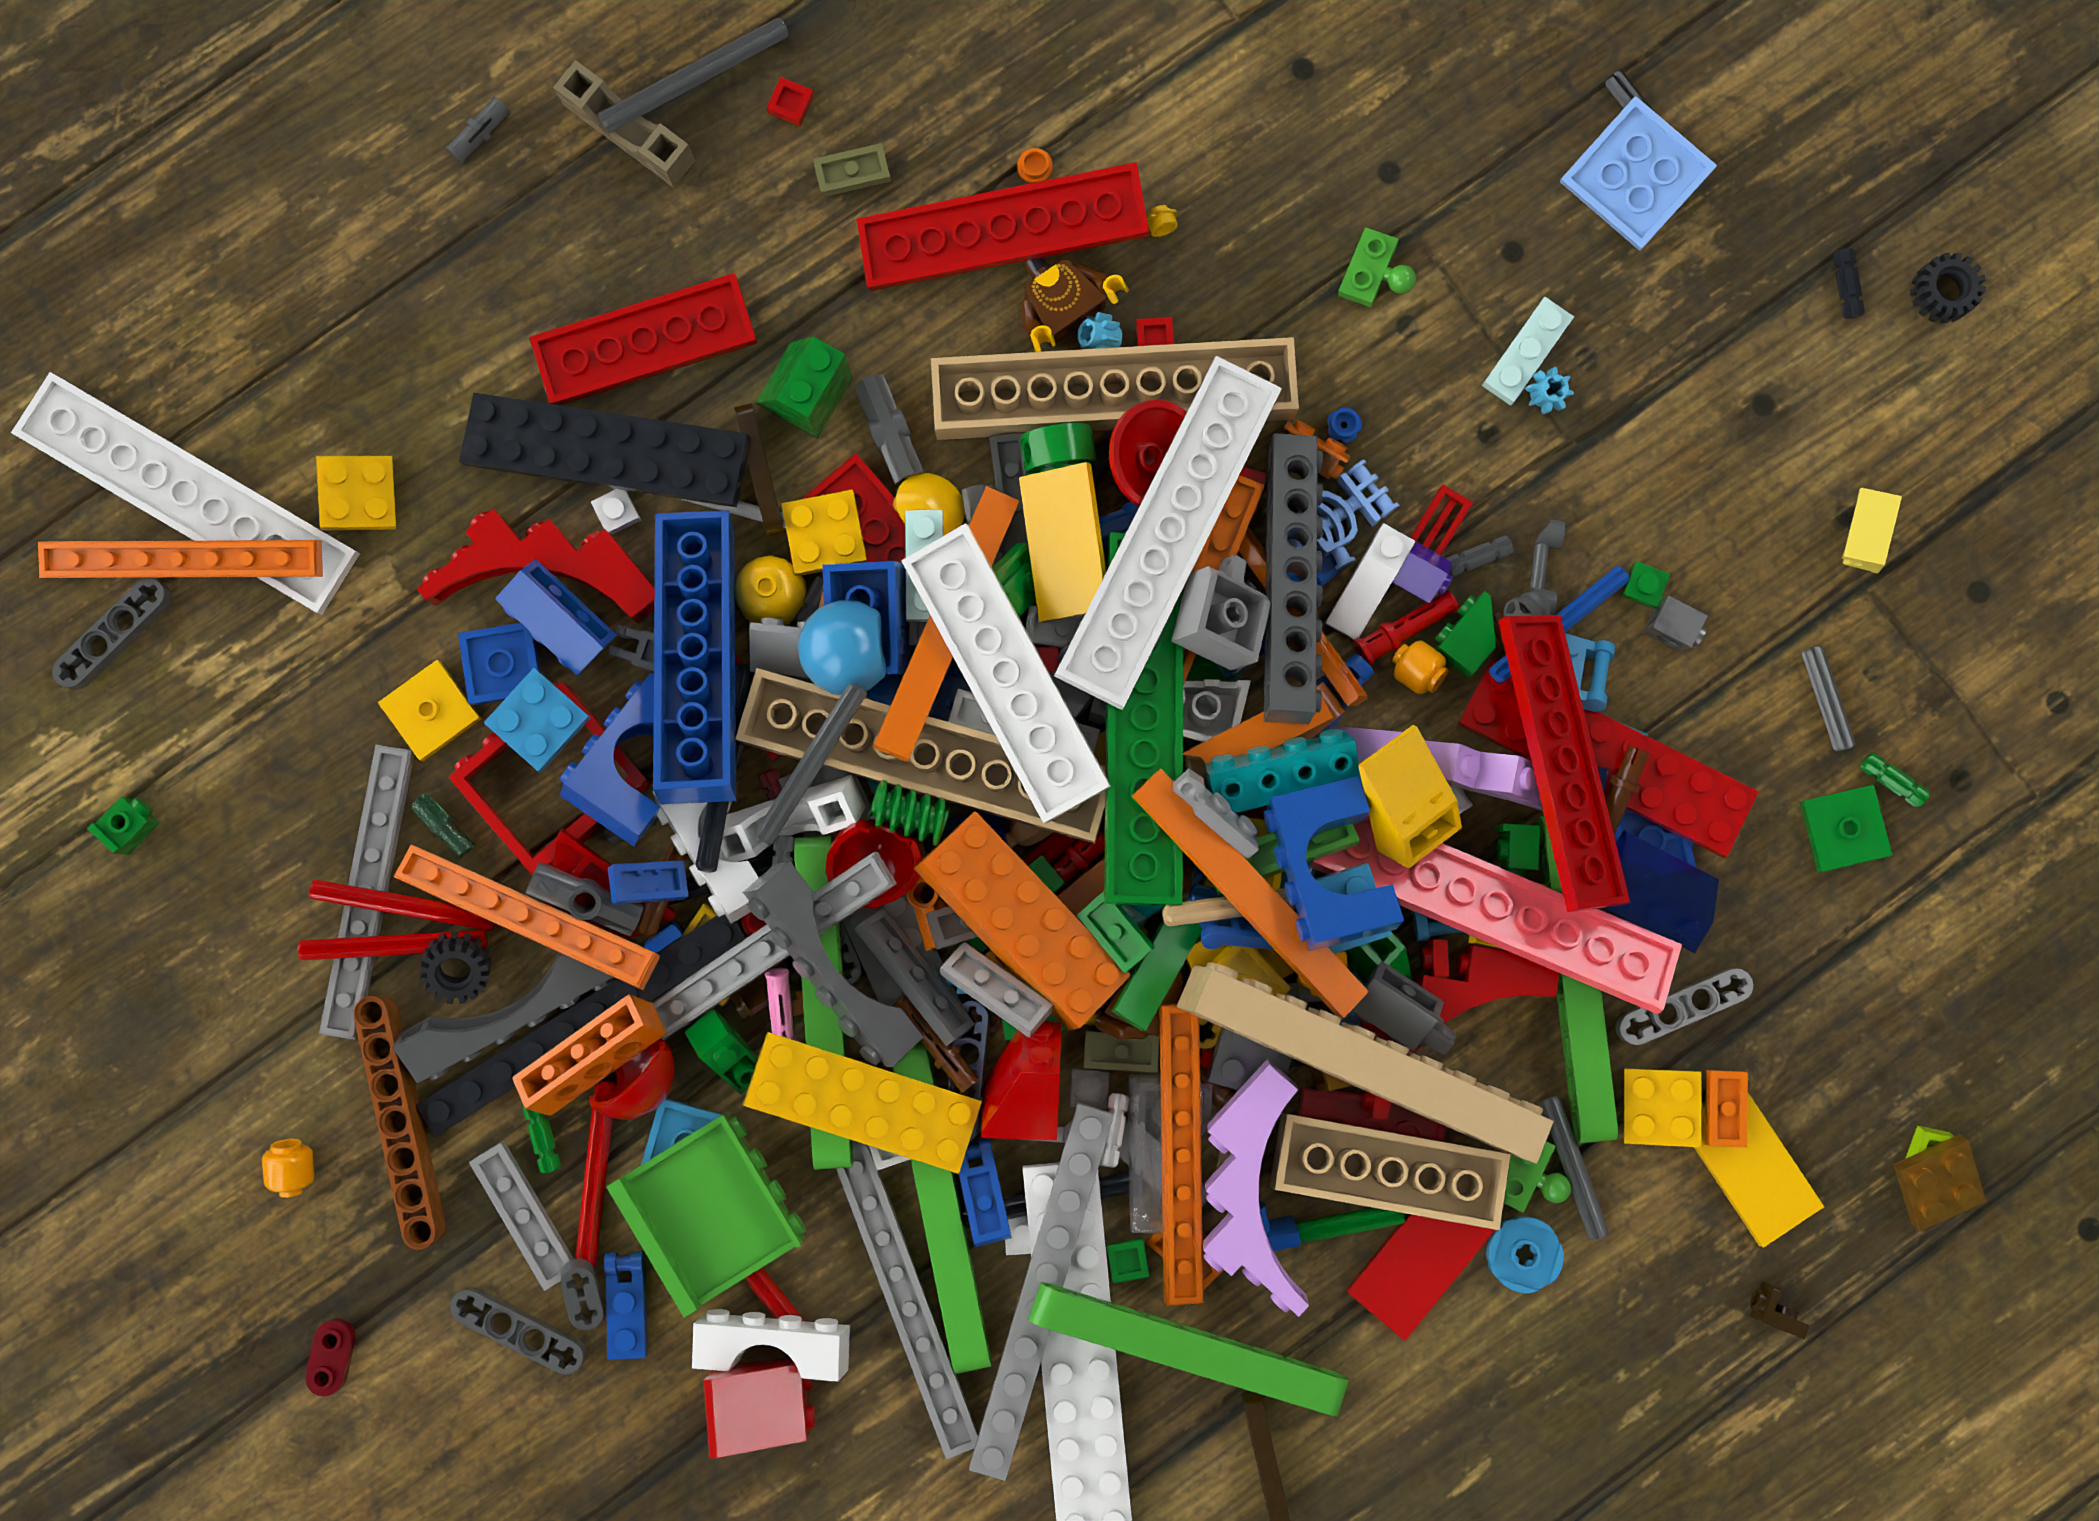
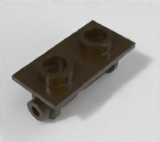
(755, 995)

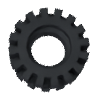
(1962, 274)
(450, 986)

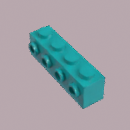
(1297, 765)

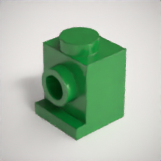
(137, 826)
(1518, 848)

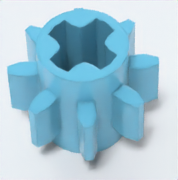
(1099, 332)
(1555, 399)

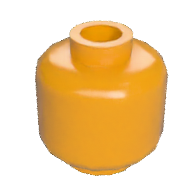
(1420, 667)
(288, 1167)

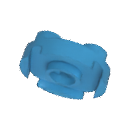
(1542, 1242)

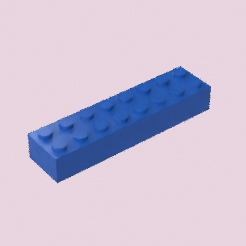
(694, 658)

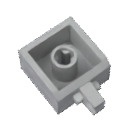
(1222, 615)

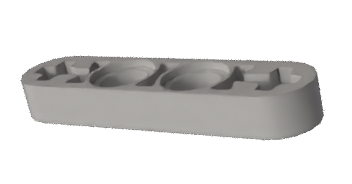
(1685, 1009)

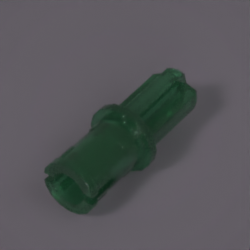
(442, 826)

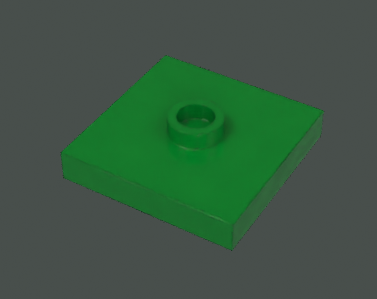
(1845, 828)

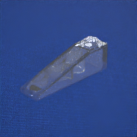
(1145, 1149)

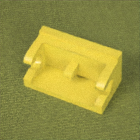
(1871, 530)

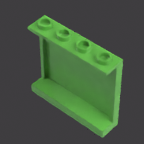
(707, 1212)

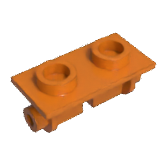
(1332, 450)

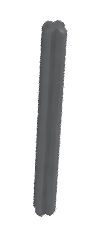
(693, 75)

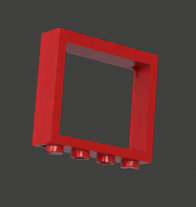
(580, 829)

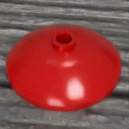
(1147, 430)

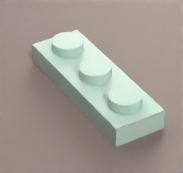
(1527, 351)
(921, 530)

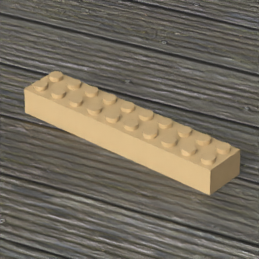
(1092, 386)
(946, 761)
(1370, 1065)

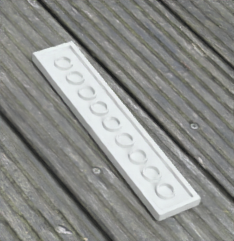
(172, 483)
(1167, 533)
(1081, 1378)

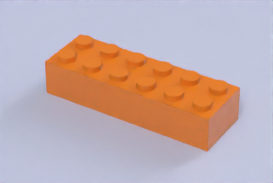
(1022, 921)

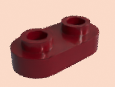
(330, 1359)

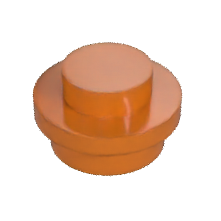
(1034, 165)

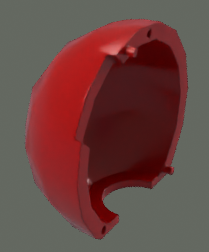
(895, 850)
(640, 1084)

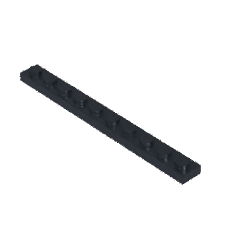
(495, 1075)

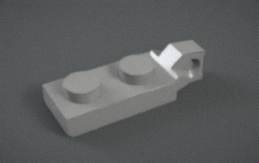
(1217, 813)

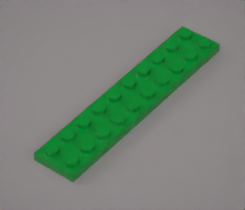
(1145, 736)

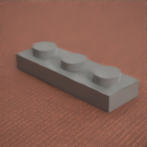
(996, 989)

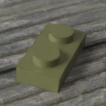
(851, 170)
(1110, 1053)

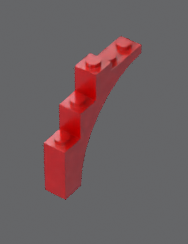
(502, 552)
(1485, 977)

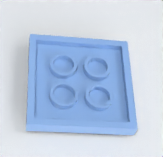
(1638, 173)

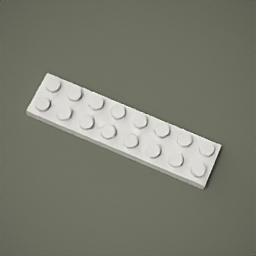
(1006, 673)

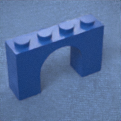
(595, 783)
(1326, 915)

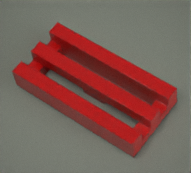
(1454, 497)

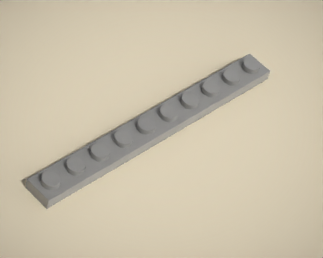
(1050, 1265)
(908, 1303)

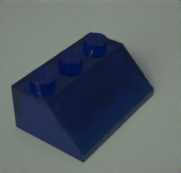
(1666, 892)

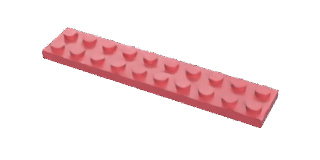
(1523, 919)

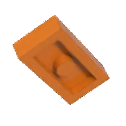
(1726, 1108)

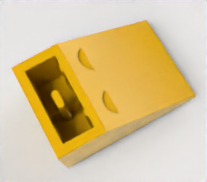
(1408, 799)

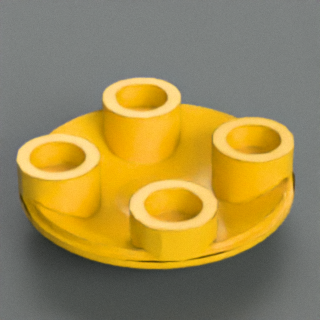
(931, 493)

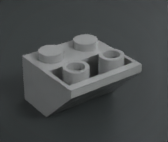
(776, 648)

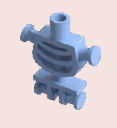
(1345, 510)

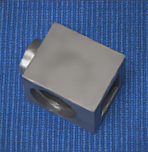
(1676, 625)

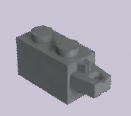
(1404, 1010)

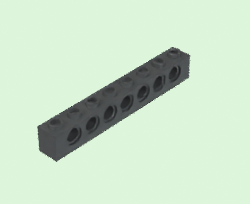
(1282, 701)

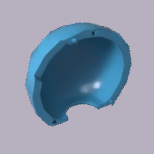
(842, 646)

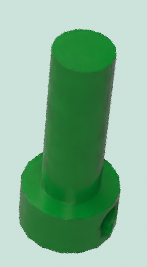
(1057, 447)

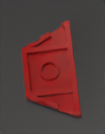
(582, 862)

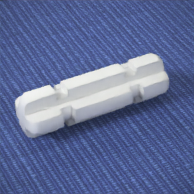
(1118, 1105)

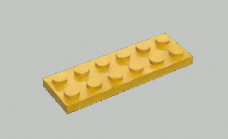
(862, 1102)

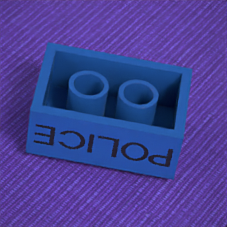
(882, 588)

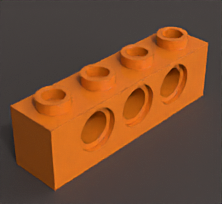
(589, 1055)

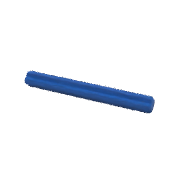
(1575, 611)

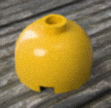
(769, 590)

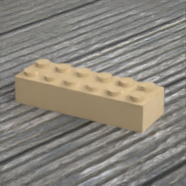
(1390, 1171)

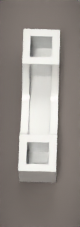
(821, 809)
(729, 878)
(816, 1347)

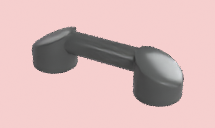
(1550, 537)

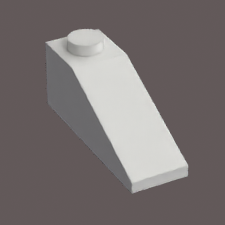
(1370, 581)

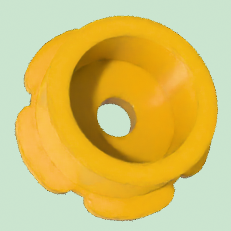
(1161, 220)

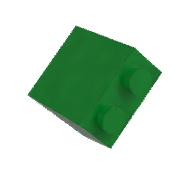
(807, 385)

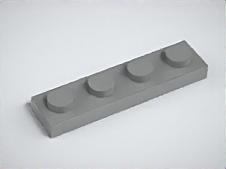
(522, 1213)

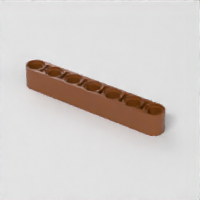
(391, 1137)

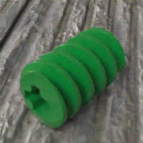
(909, 812)

